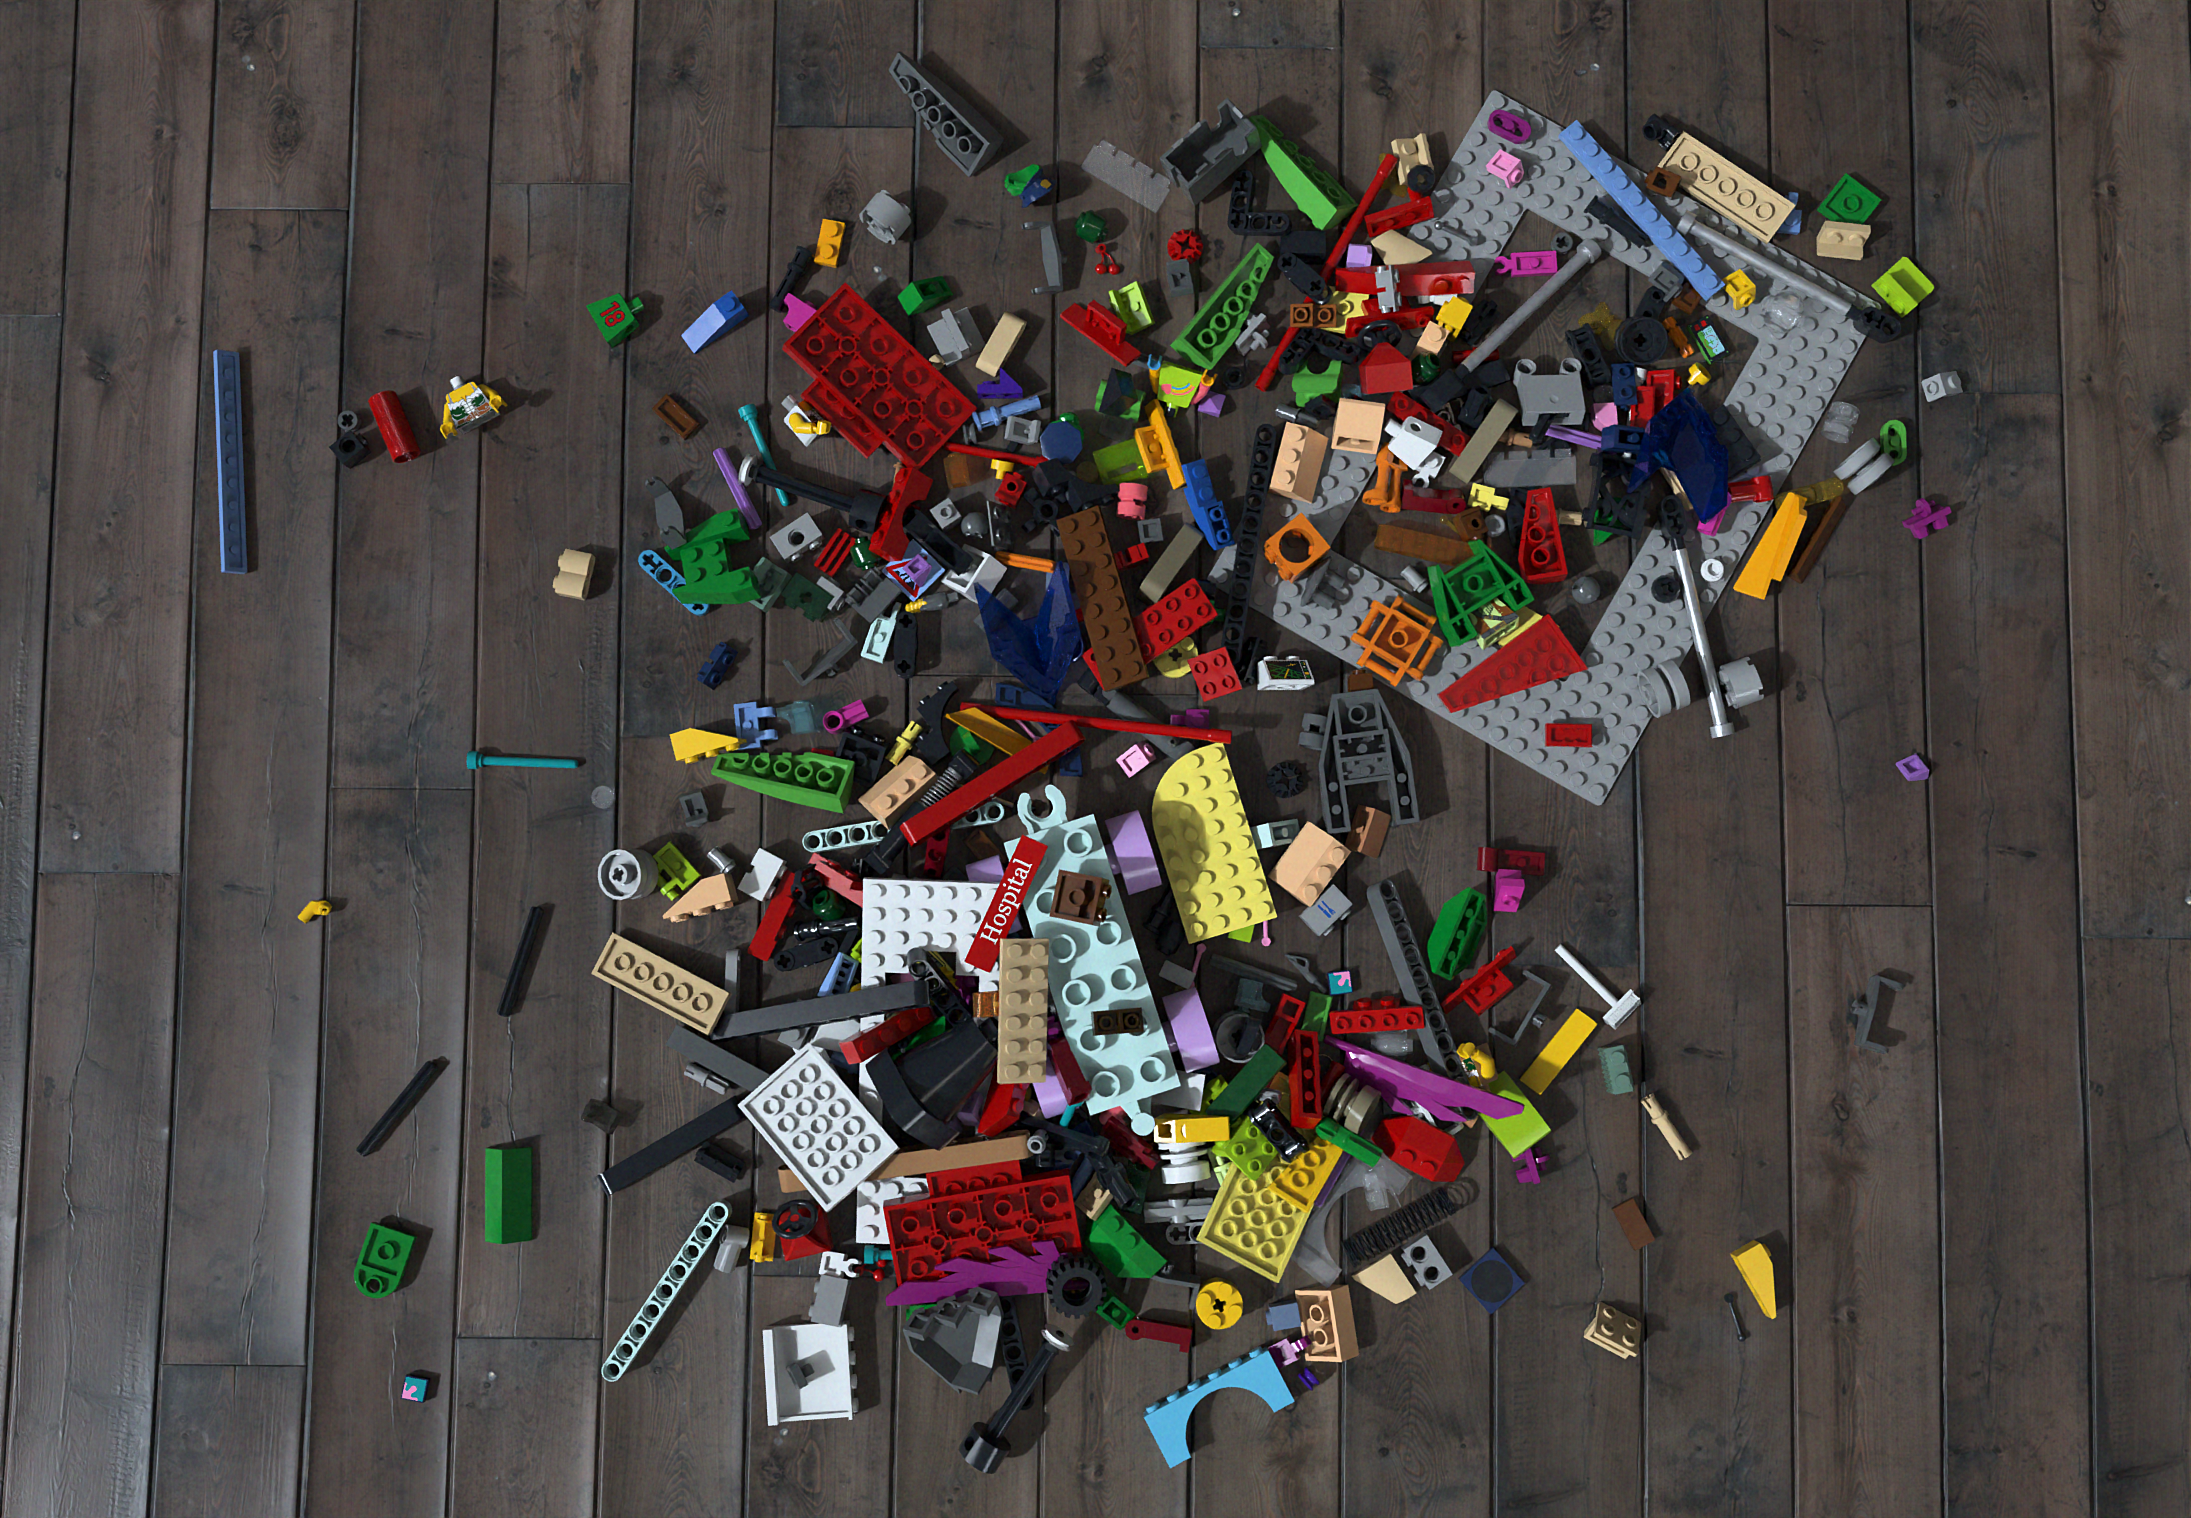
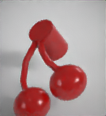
(1101, 268)
(878, 1274)

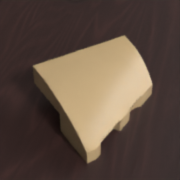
(1398, 249)
(1386, 1279)

